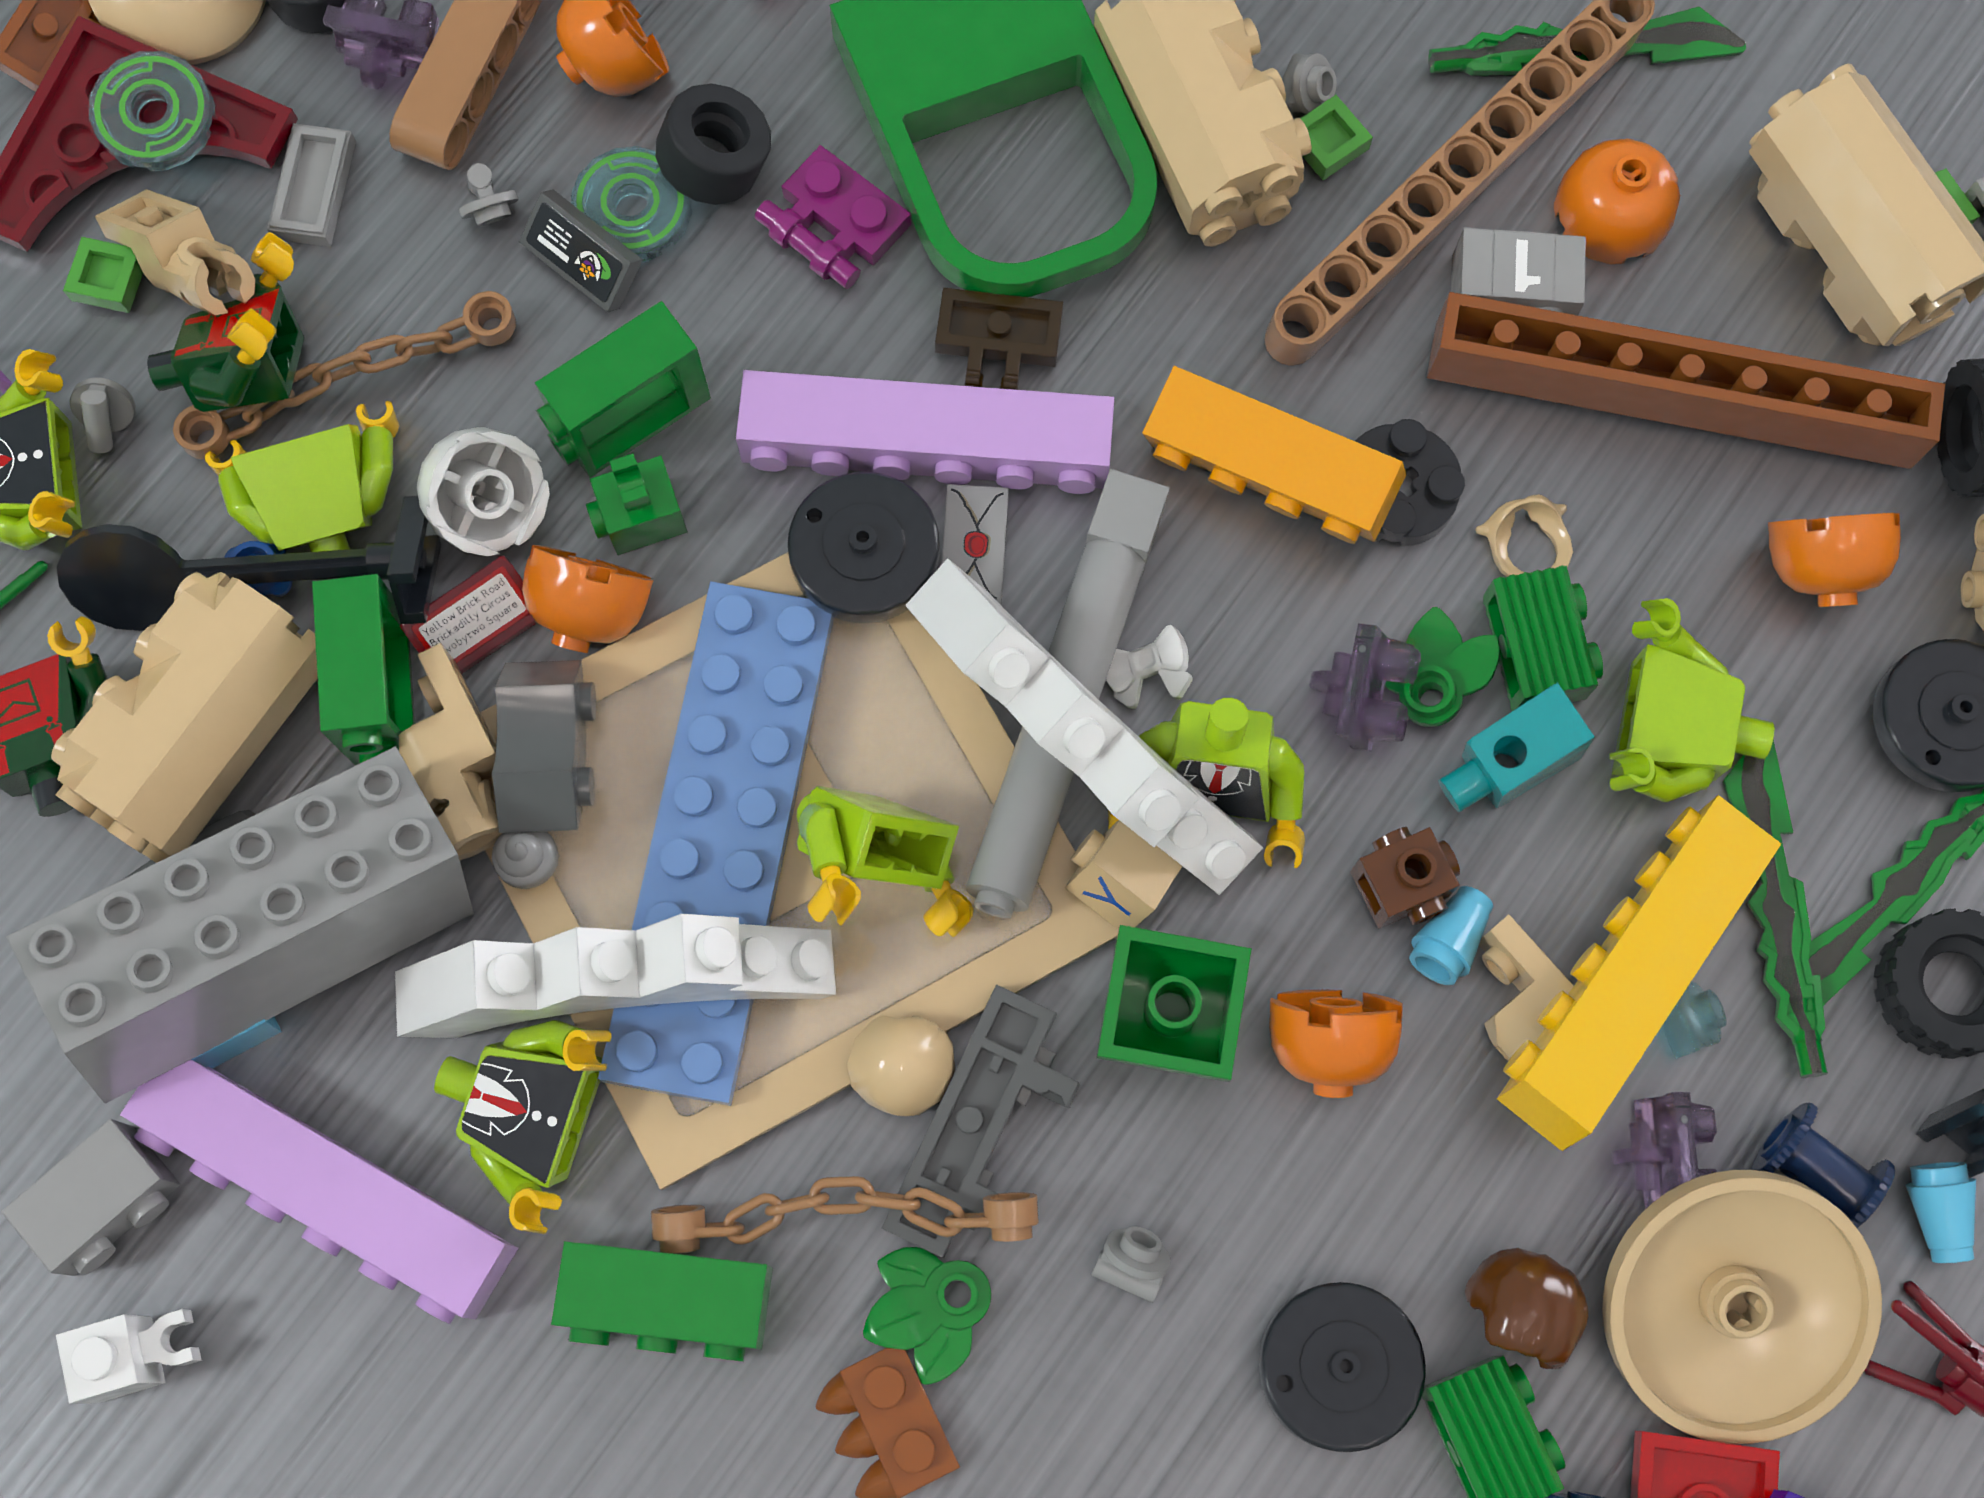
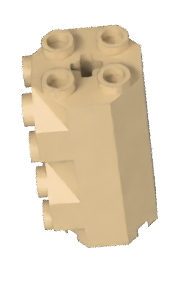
(1206, 111)
(1872, 207)
(184, 732)

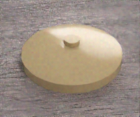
(1742, 1306)

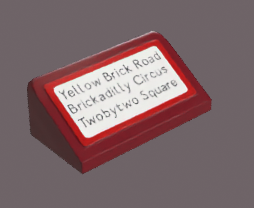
(475, 616)

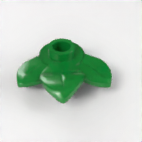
(1445, 666)
(918, 1314)

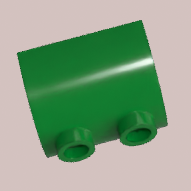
(1174, 1003)

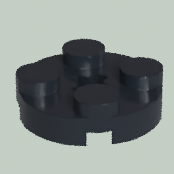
(1434, 475)

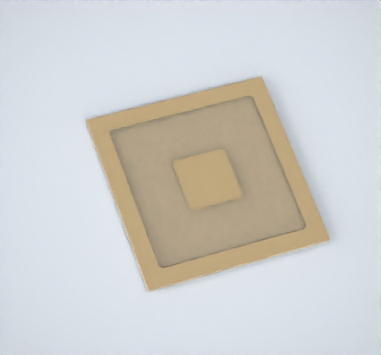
(885, 724)

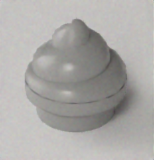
(525, 858)

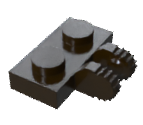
(998, 329)

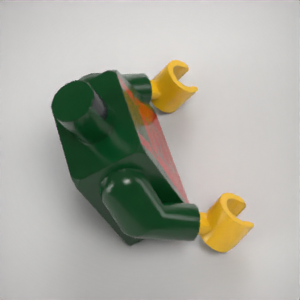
(242, 353)
(38, 708)

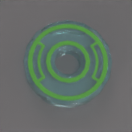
(142, 79)
(628, 173)

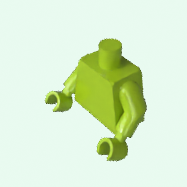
(1680, 714)

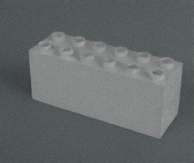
(243, 925)

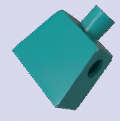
(1540, 737)

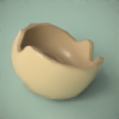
(901, 1064)

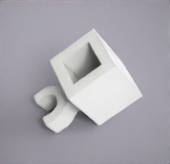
(121, 1355)

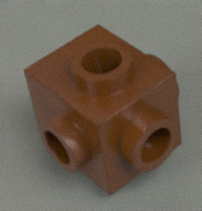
(1386, 880)

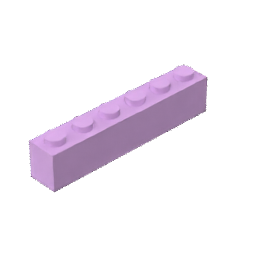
(925, 430)
(323, 1186)

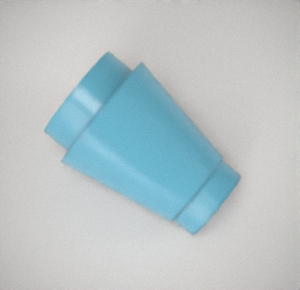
(1451, 939)
(1945, 1209)

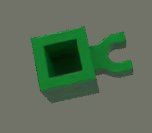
(635, 504)

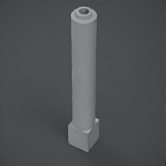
(1085, 646)

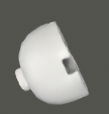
(482, 490)

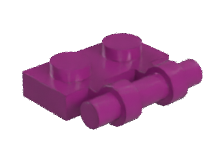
(845, 206)

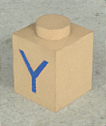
(1121, 875)

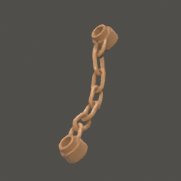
(477, 310)
(1007, 1214)

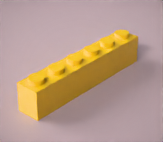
(1637, 973)

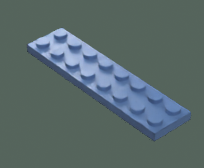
(723, 822)

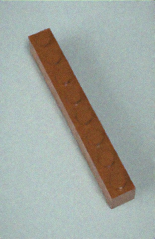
(1686, 381)

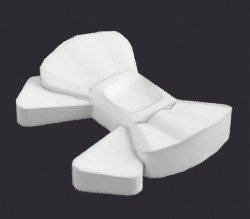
(1164, 656)

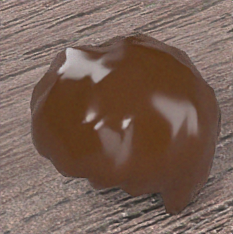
(1529, 1305)

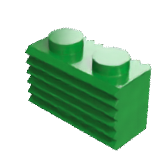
(1542, 635)
(1492, 1433)

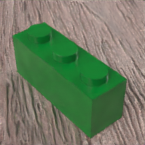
(662, 1299)

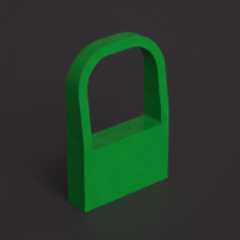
(959, 61)

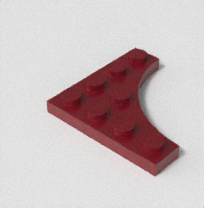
(58, 153)

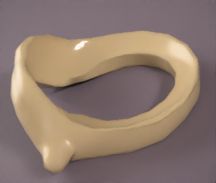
(1541, 511)

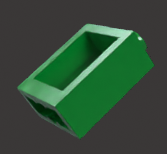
(622, 390)
(361, 666)

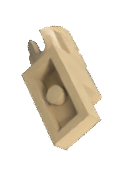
(178, 250)
(453, 756)
(1517, 959)

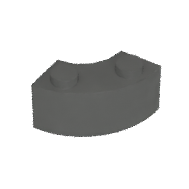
(542, 746)

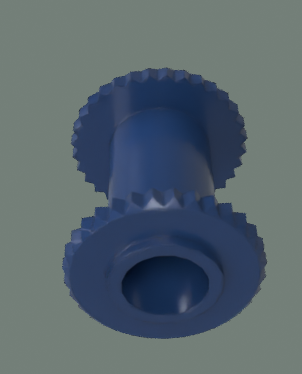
(1823, 1167)

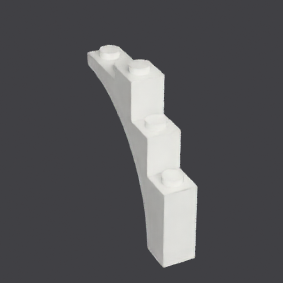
(1080, 729)
(603, 969)

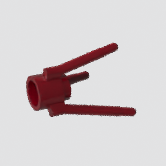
(1959, 1368)

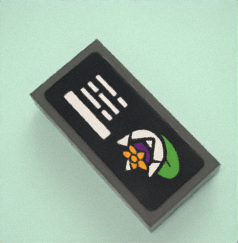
(580, 250)

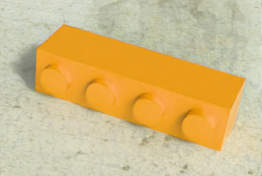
(1274, 455)

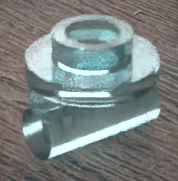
(1694, 1021)

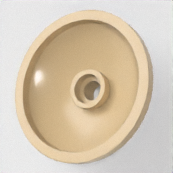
(182, 27)

